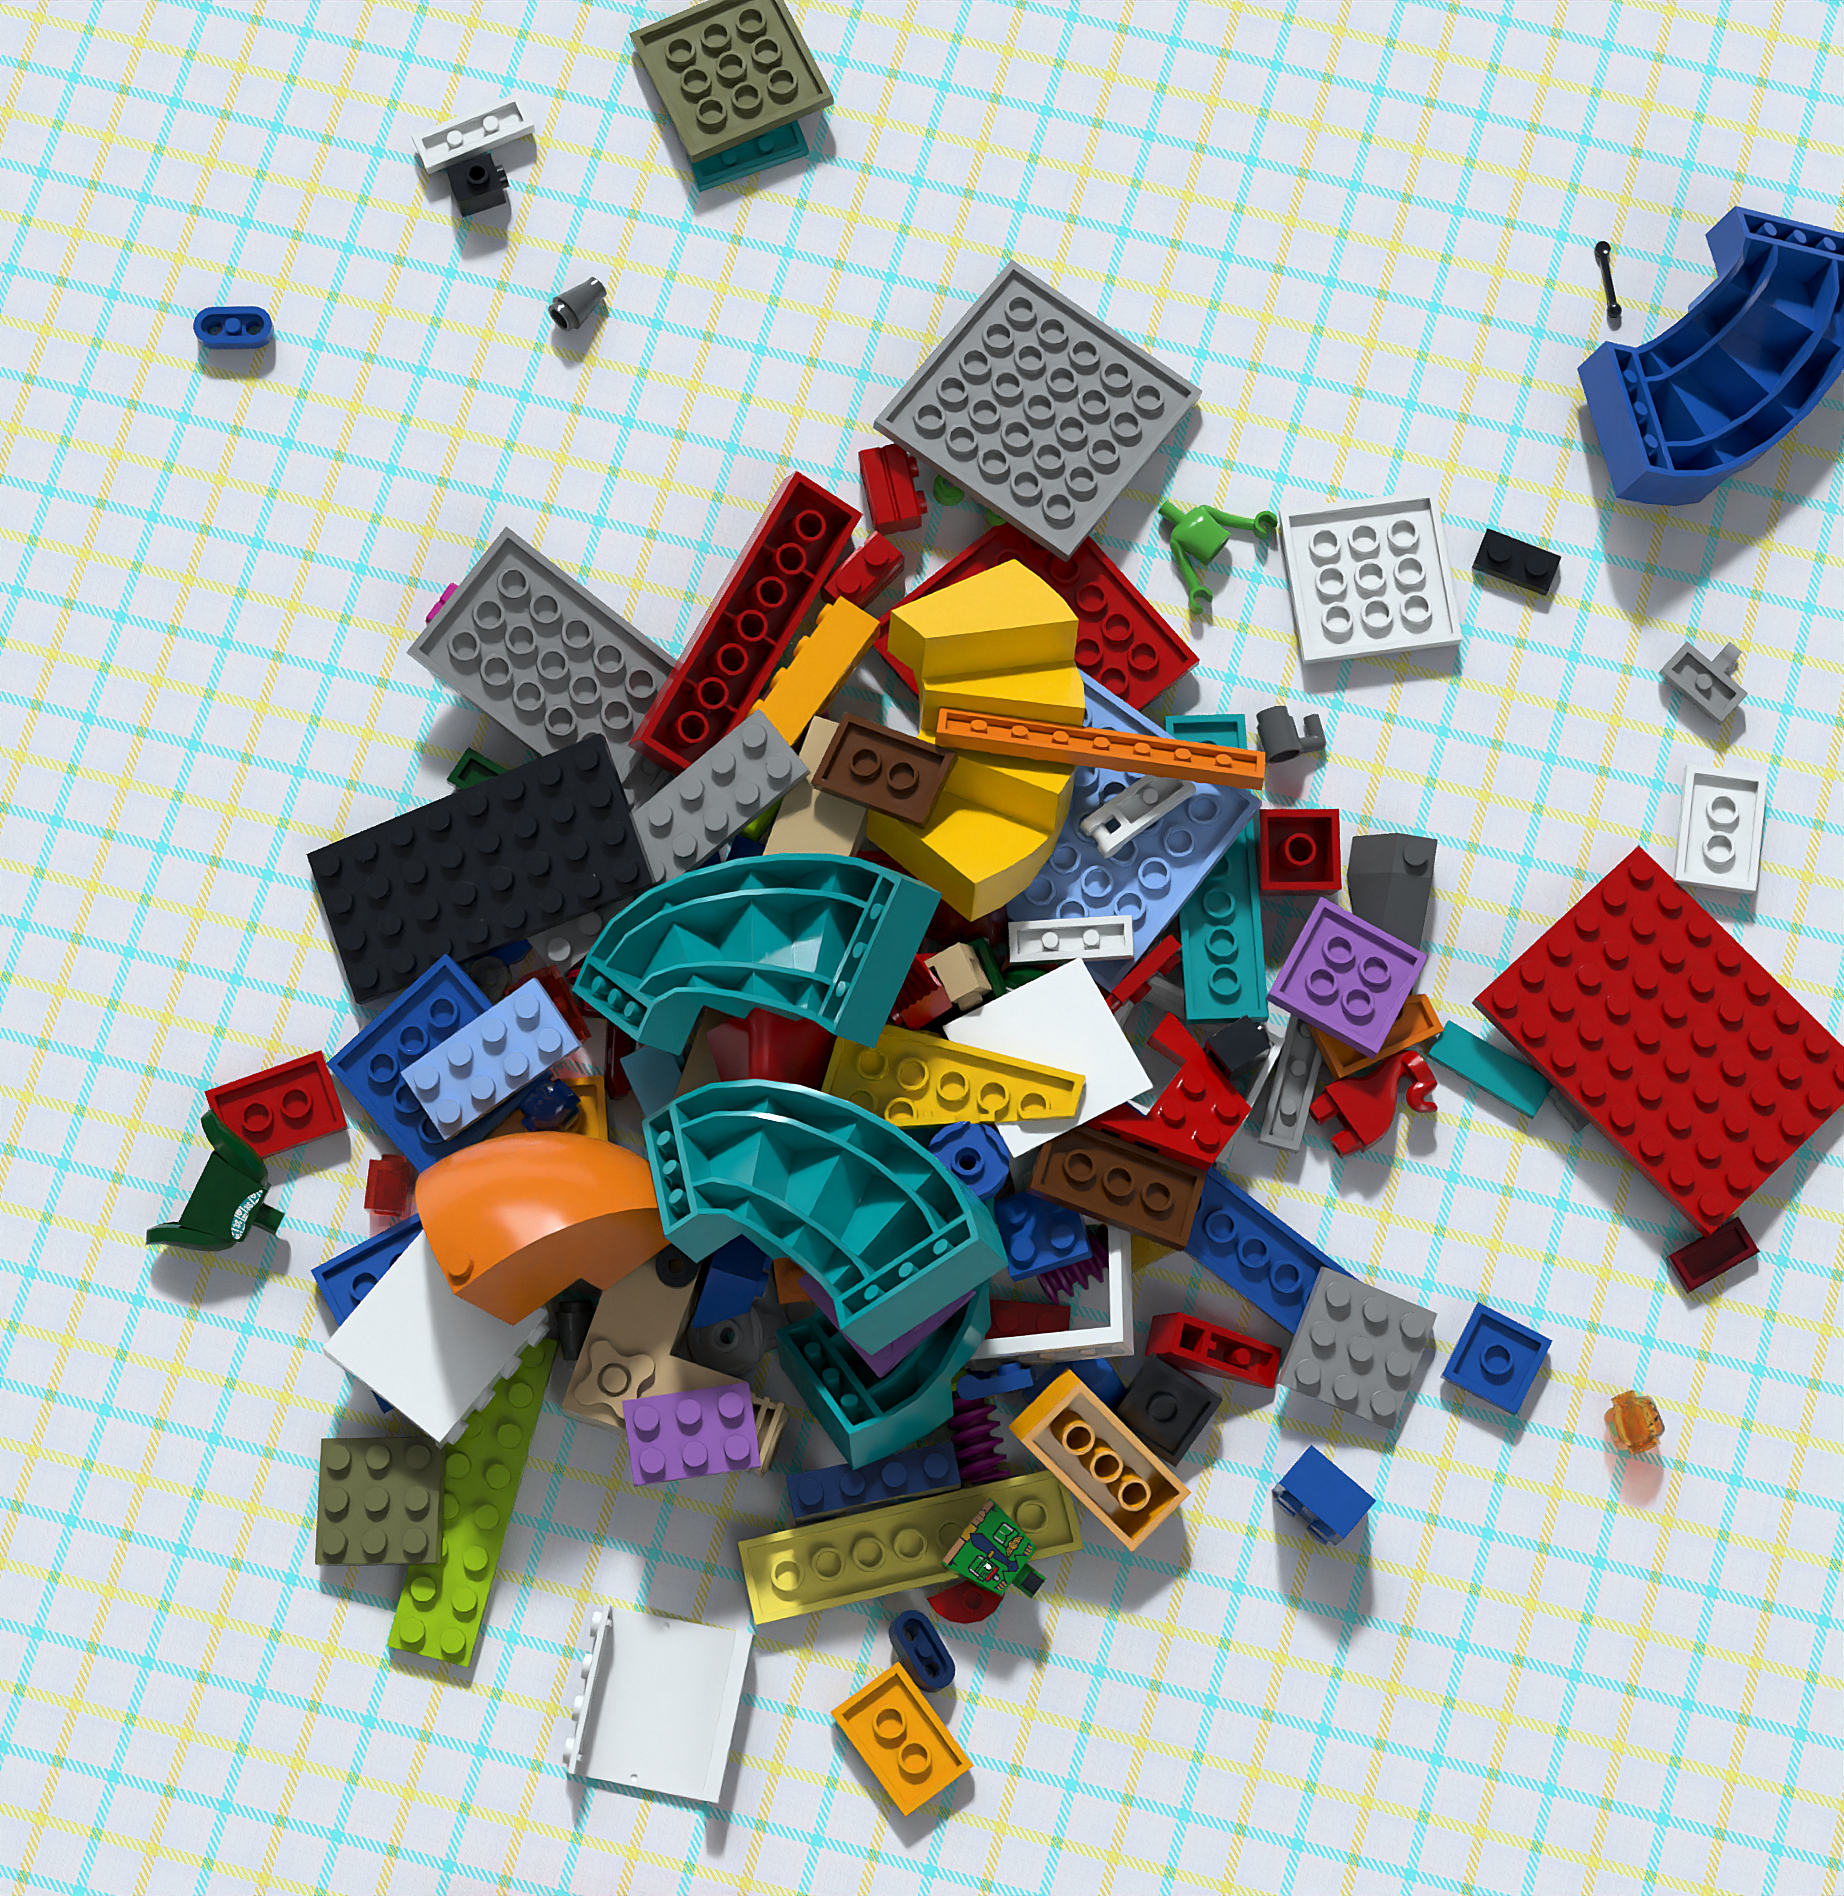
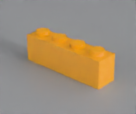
(819, 669)

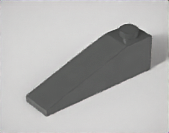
(1392, 882)

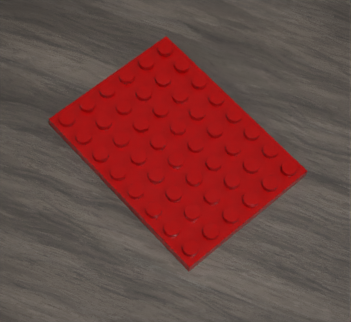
(1670, 1040)

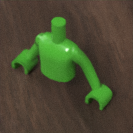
(1204, 538)

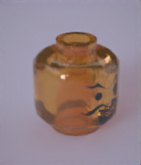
(1634, 1423)

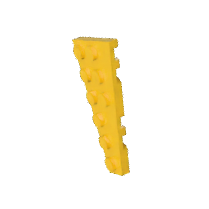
(938, 1082)

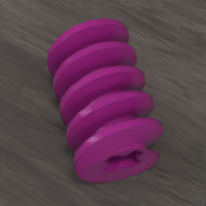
(1066, 1276)
(976, 1440)

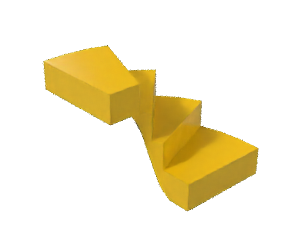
(1003, 650)

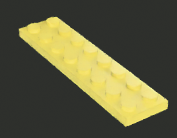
(895, 1546)

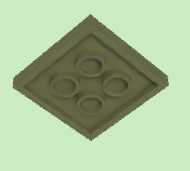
(380, 1501)

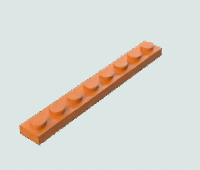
(1100, 748)

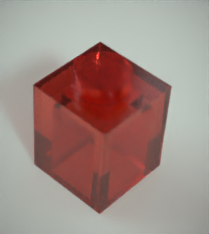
(390, 1186)

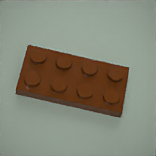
(1119, 1184)

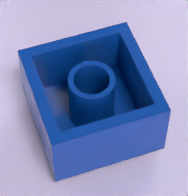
(1322, 1497)

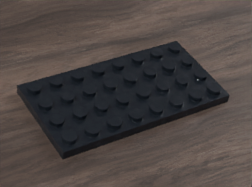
(481, 868)

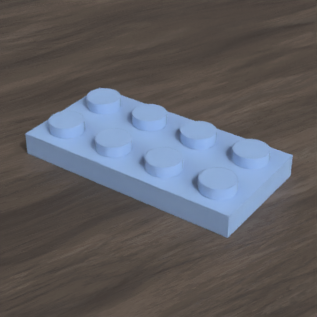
(491, 1059)

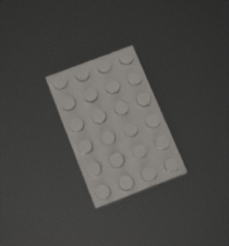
(542, 653)

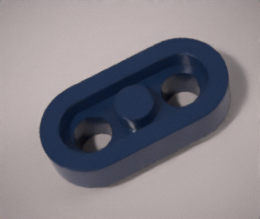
(923, 1651)

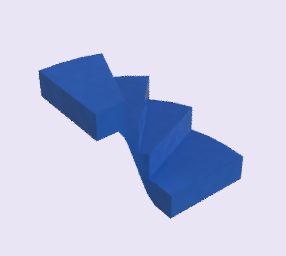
(1731, 370)

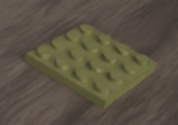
(730, 72)

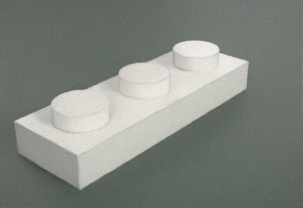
(473, 133)
(1071, 938)

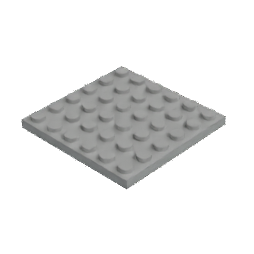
(1038, 410)

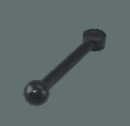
(1602, 251)

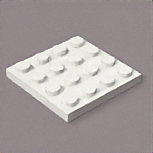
(1370, 577)

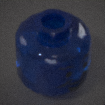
(550, 1107)

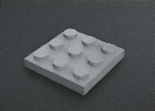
(1357, 1348)

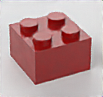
(1298, 852)

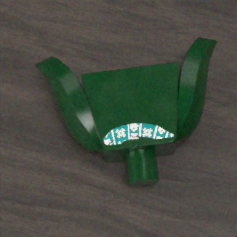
(225, 1198)

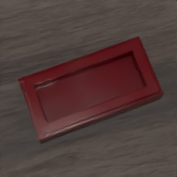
(1712, 1255)

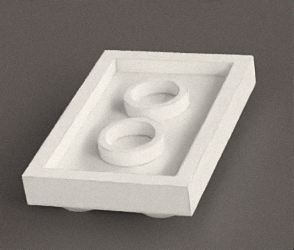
(1720, 829)

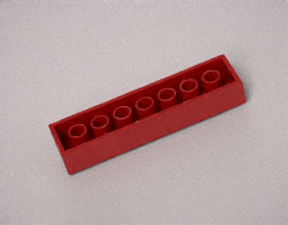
(747, 624)

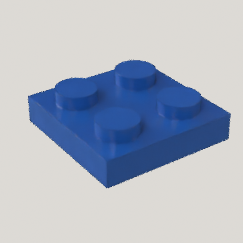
(1040, 1235)
(1496, 1358)

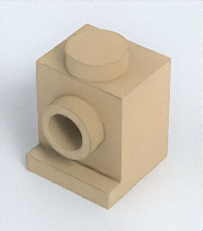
(960, 975)

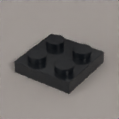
(1166, 1408)

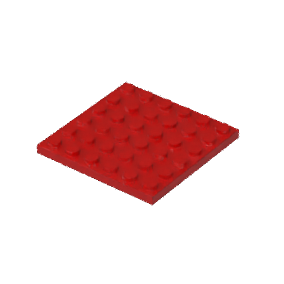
(1118, 632)

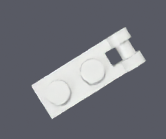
(1135, 810)

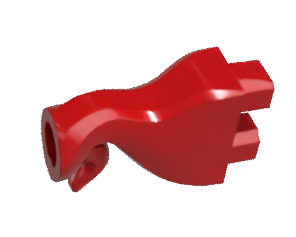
(1369, 1102)

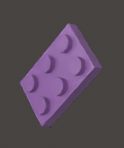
(691, 1434)

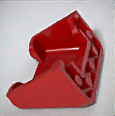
(772, 1049)

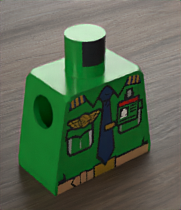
(994, 1554)

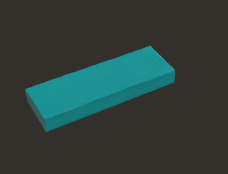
(750, 156)
(1490, 1069)

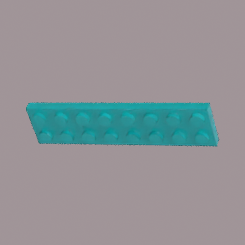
(1223, 916)

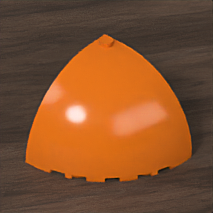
(535, 1215)

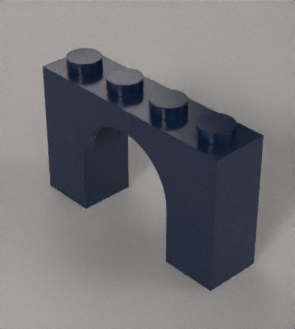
(833, 1489)

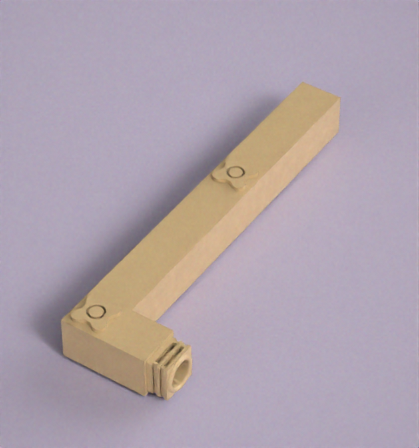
(639, 1319)

